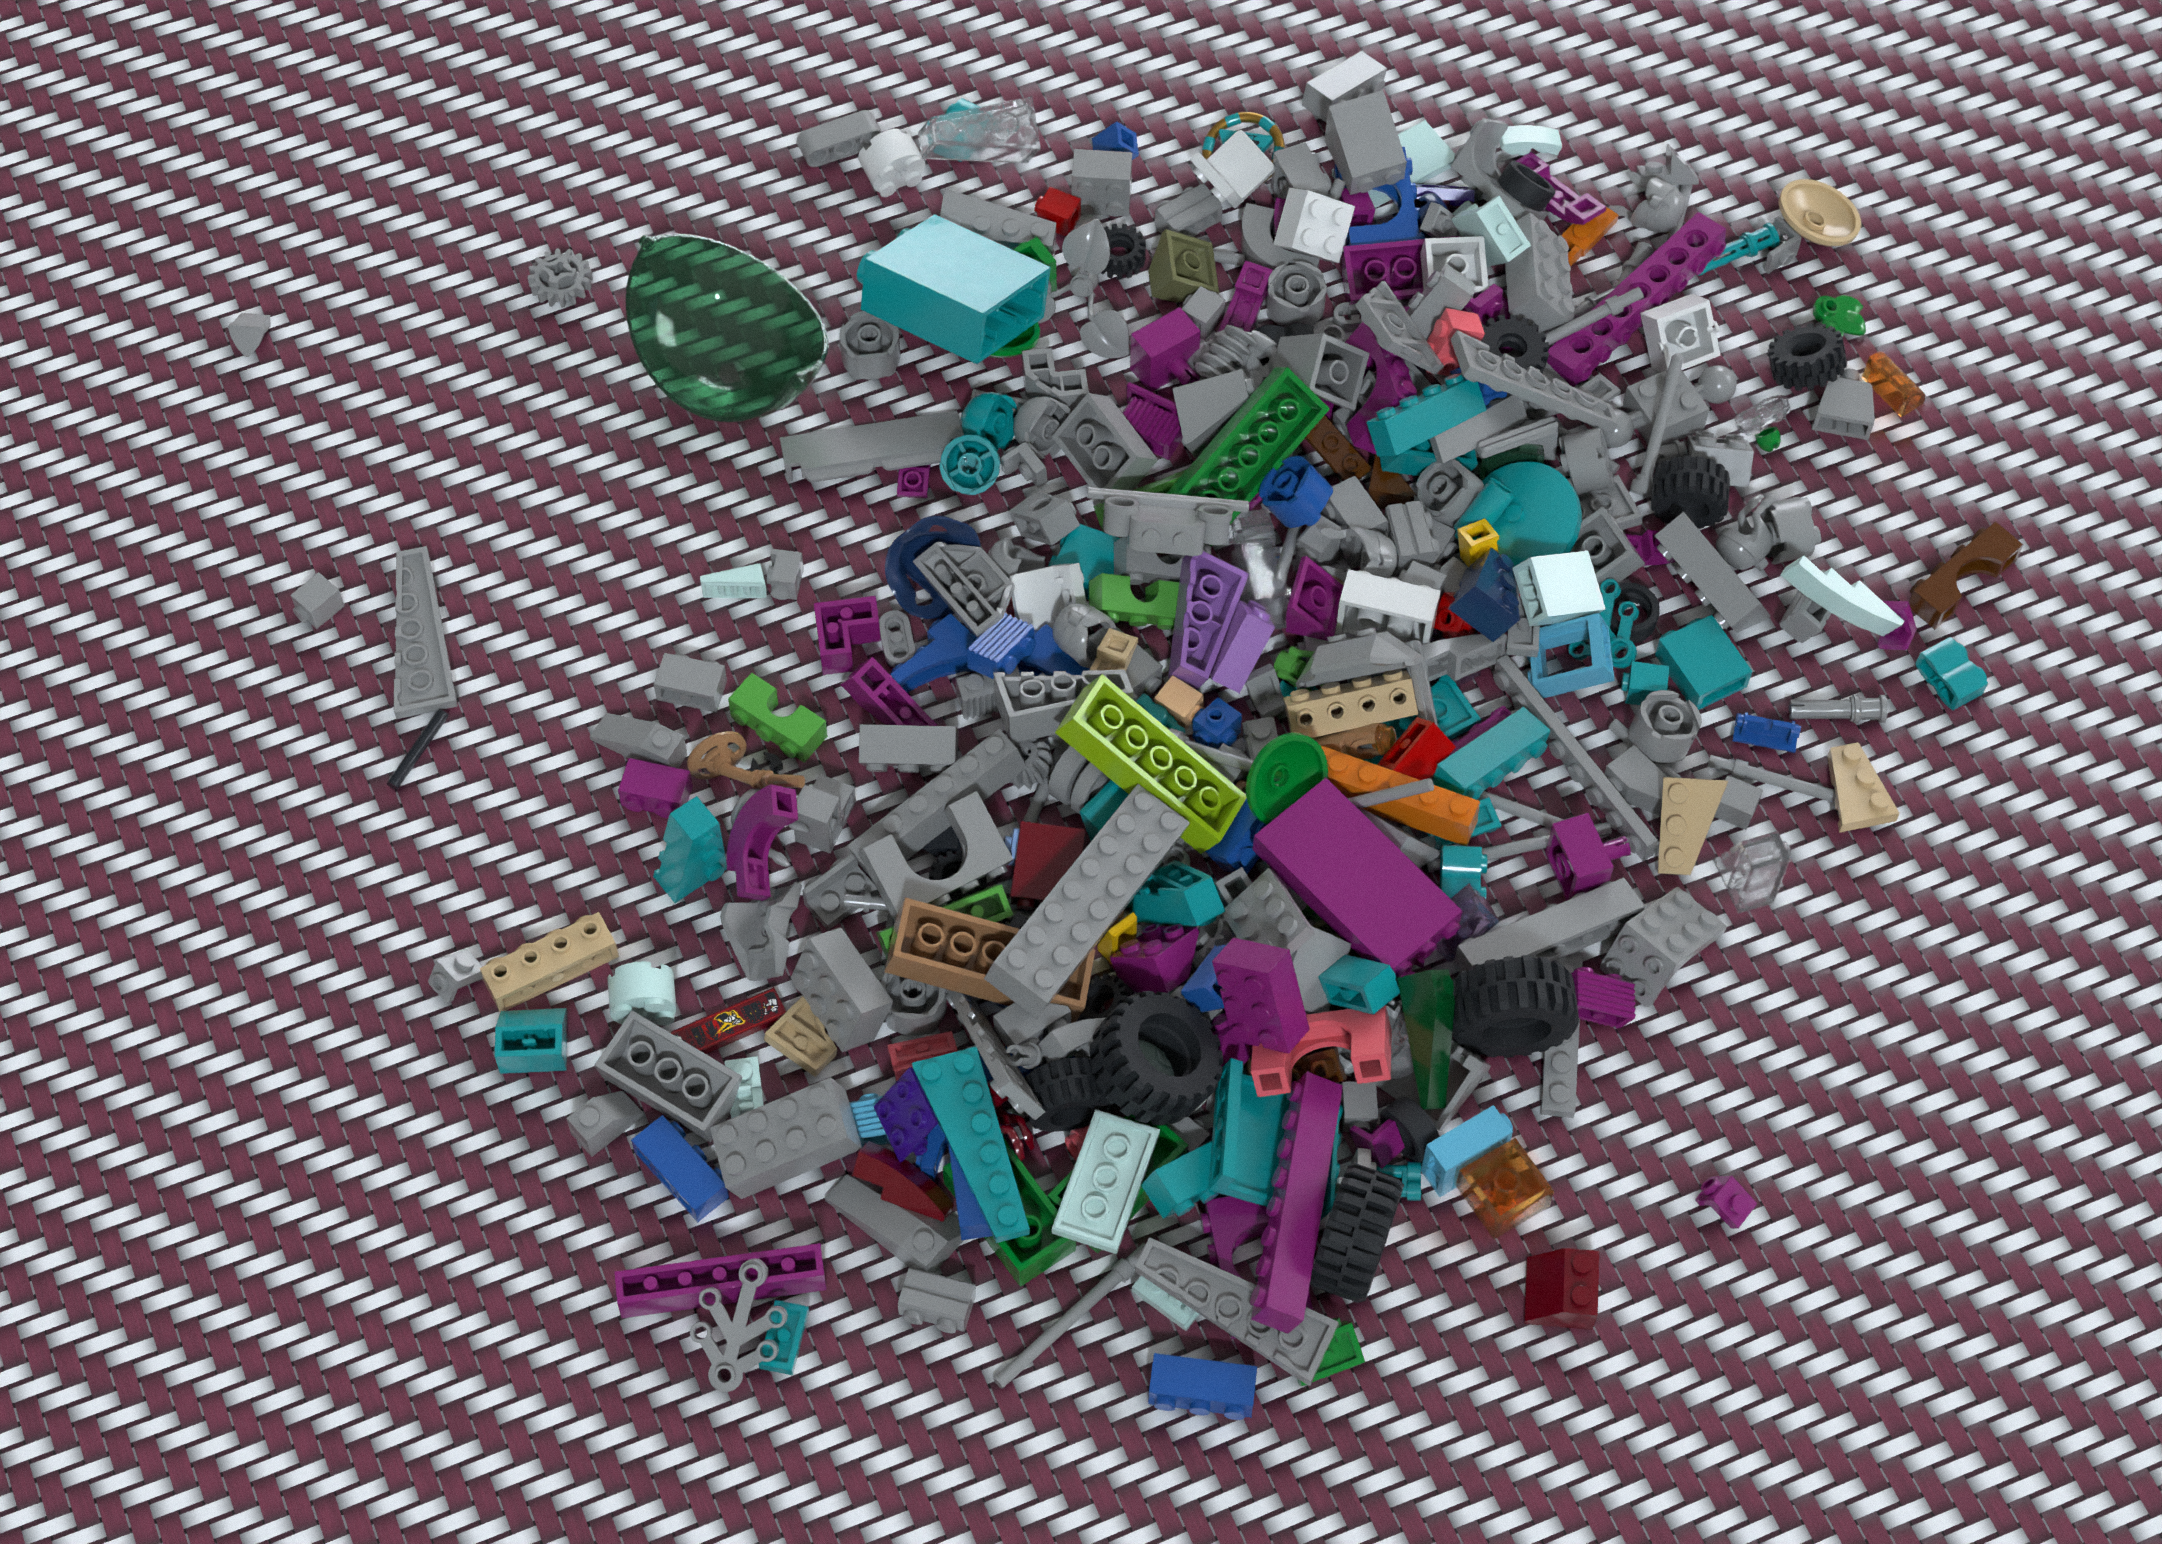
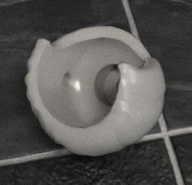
(1014, 558)

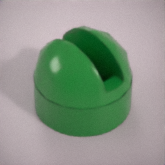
(1768, 439)

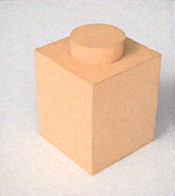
(1180, 701)

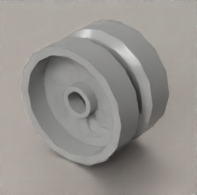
(1075, 780)

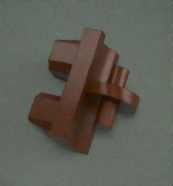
(1323, 1064)

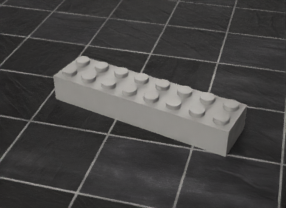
(1086, 901)

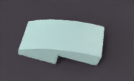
(1523, 138)

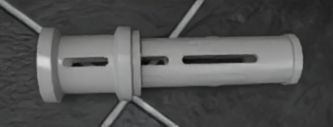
(1852, 709)

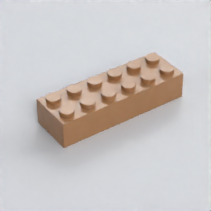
(959, 949)

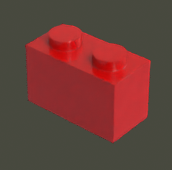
(1418, 750)

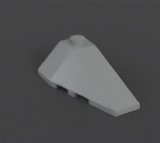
(908, 1235)

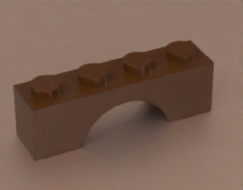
(1988, 553)

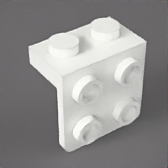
(1234, 169)
(1046, 592)

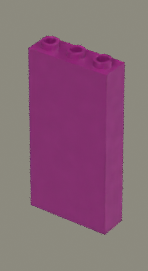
(1357, 879)

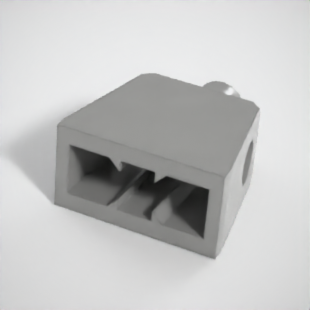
(1846, 407)

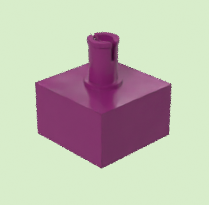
(1162, 350)
(1579, 855)

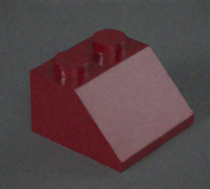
(1562, 1288)

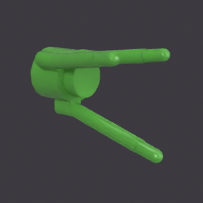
(1290, 664)

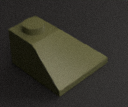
(1181, 267)

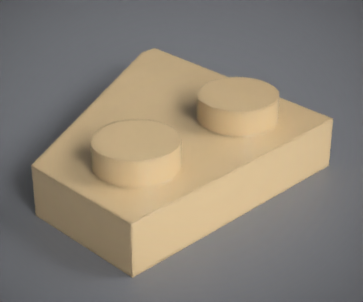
(802, 1038)

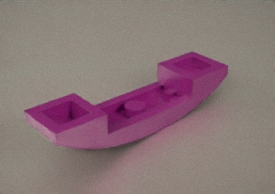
(1565, 202)
(1248, 297)

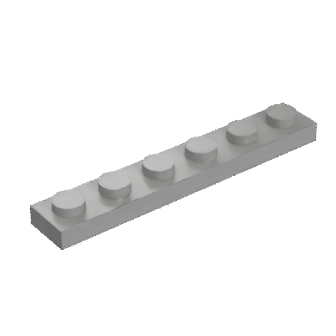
(1561, 1064)

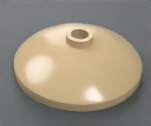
(1819, 213)

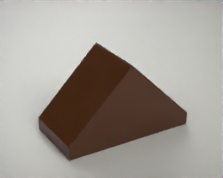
(1388, 487)

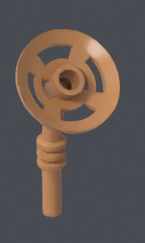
(724, 761)

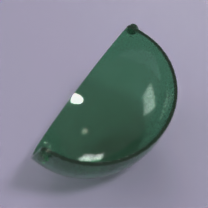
(721, 328)

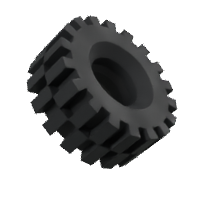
(1520, 337)
(1807, 356)

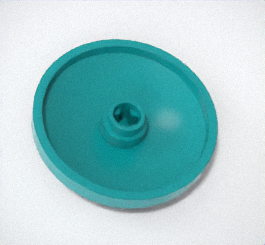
(1542, 515)

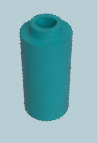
(1487, 505)

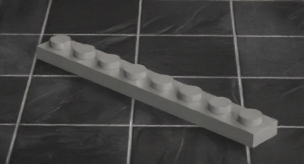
(1578, 762)

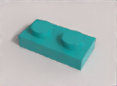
(787, 1338)

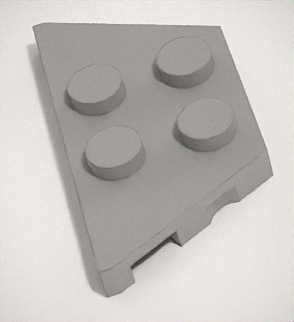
(1396, 329)

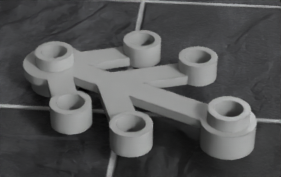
(736, 1331)

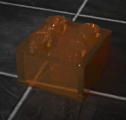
(1504, 1188)

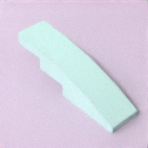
(1850, 602)

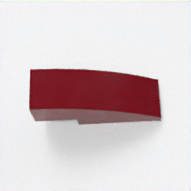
(901, 1182)

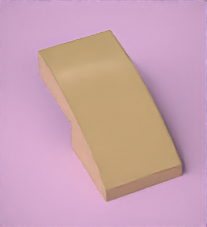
(1115, 651)

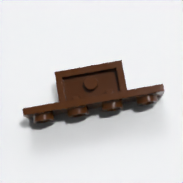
(1337, 451)

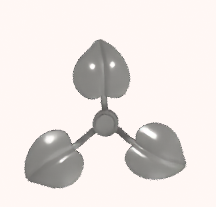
(1090, 250)

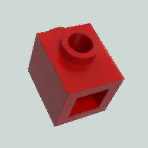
(1059, 208)

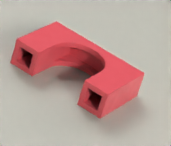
(1361, 1033)

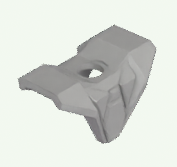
(745, 928)

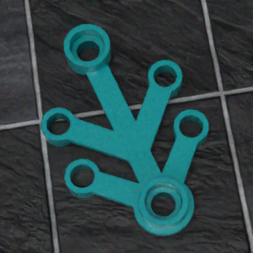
(1622, 640)

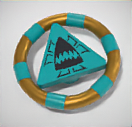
(1262, 141)

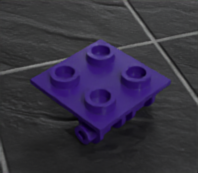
(906, 1116)

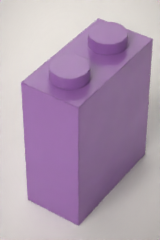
(1242, 645)

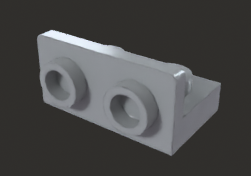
(826, 893)

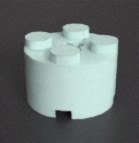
(644, 991)

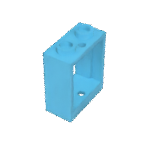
(1568, 632)
(1464, 1146)

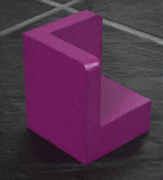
(1382, 1141)

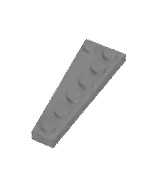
(1529, 384)
(421, 656)
(1007, 1078)
(1226, 1303)

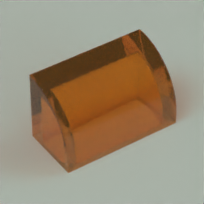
(1892, 384)

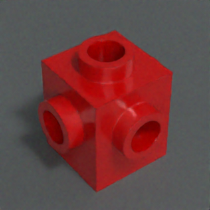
(1448, 622)

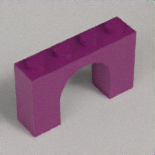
(1390, 387)
(1229, 1225)

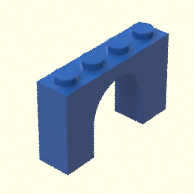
(1403, 225)

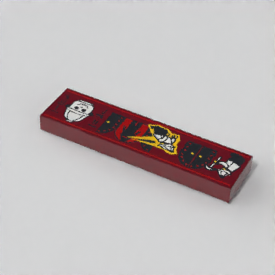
(733, 1022)

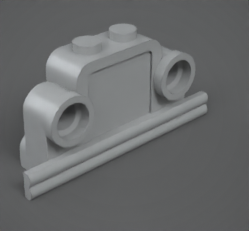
(1166, 520)

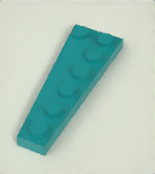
(967, 1116)

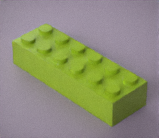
(1140, 750)

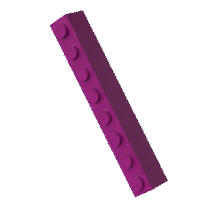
(1296, 1203)

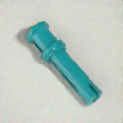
(1749, 246)

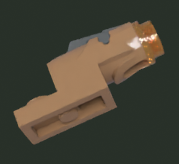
(1361, 742)

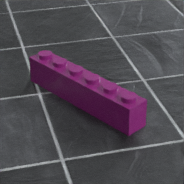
(680, 1284)

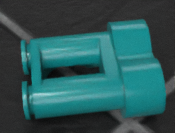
(1410, 1177)

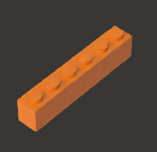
(1434, 812)

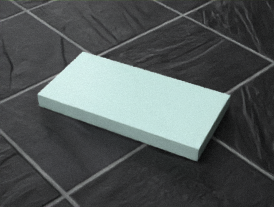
(1428, 155)
(1105, 1181)

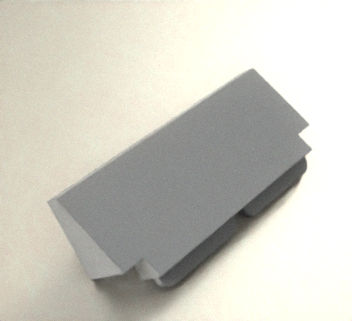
(863, 447)

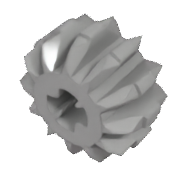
(1037, 760)

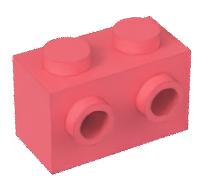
(1444, 330)

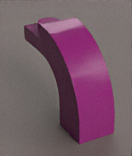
(752, 836)

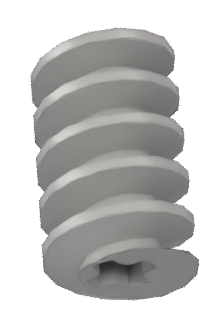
(1225, 353)

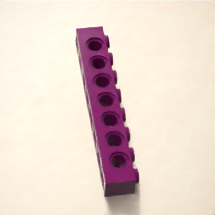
(1658, 278)

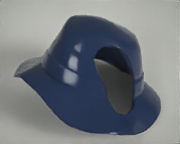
(910, 546)

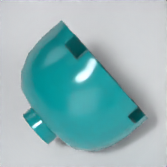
(990, 417)
(971, 464)

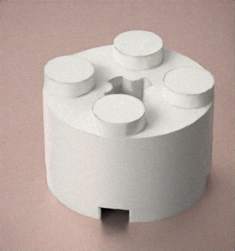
(892, 161)

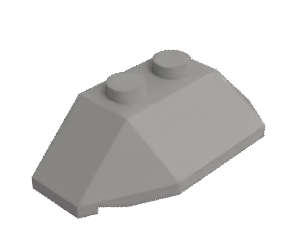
(967, 583)
(1357, 657)

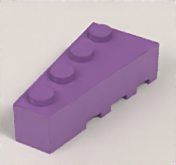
(1203, 613)

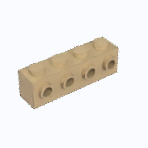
(1351, 704)
(549, 961)

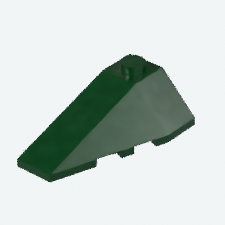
(1429, 1023)

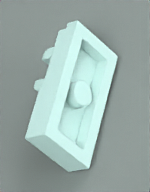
(750, 1089)
(1165, 1303)

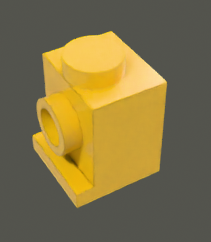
(1473, 549)

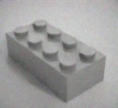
(1540, 278)
(785, 1138)

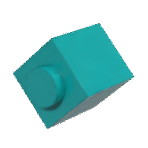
(1643, 680)

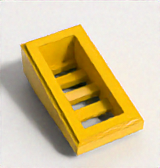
(1117, 935)

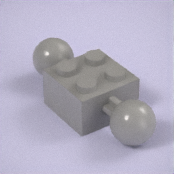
(1687, 410)

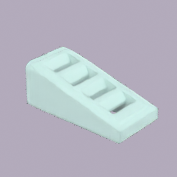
(735, 583)

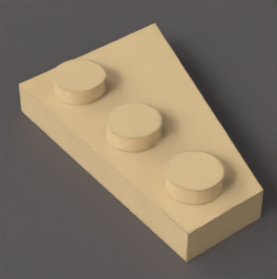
(1858, 790)
(1685, 821)

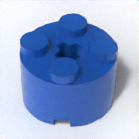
(1295, 492)

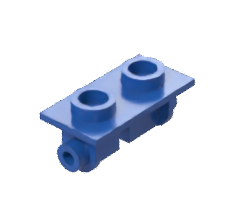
(1766, 732)

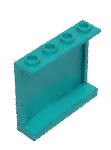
(1248, 1138)

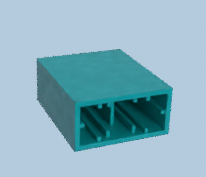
(954, 288)

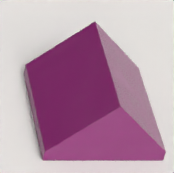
(1313, 602)

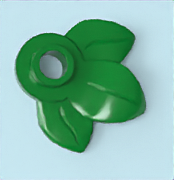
(1840, 313)

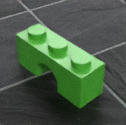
(1115, 599)
(794, 734)

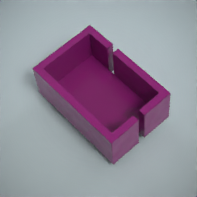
(1261, 995)

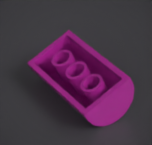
(1391, 262)

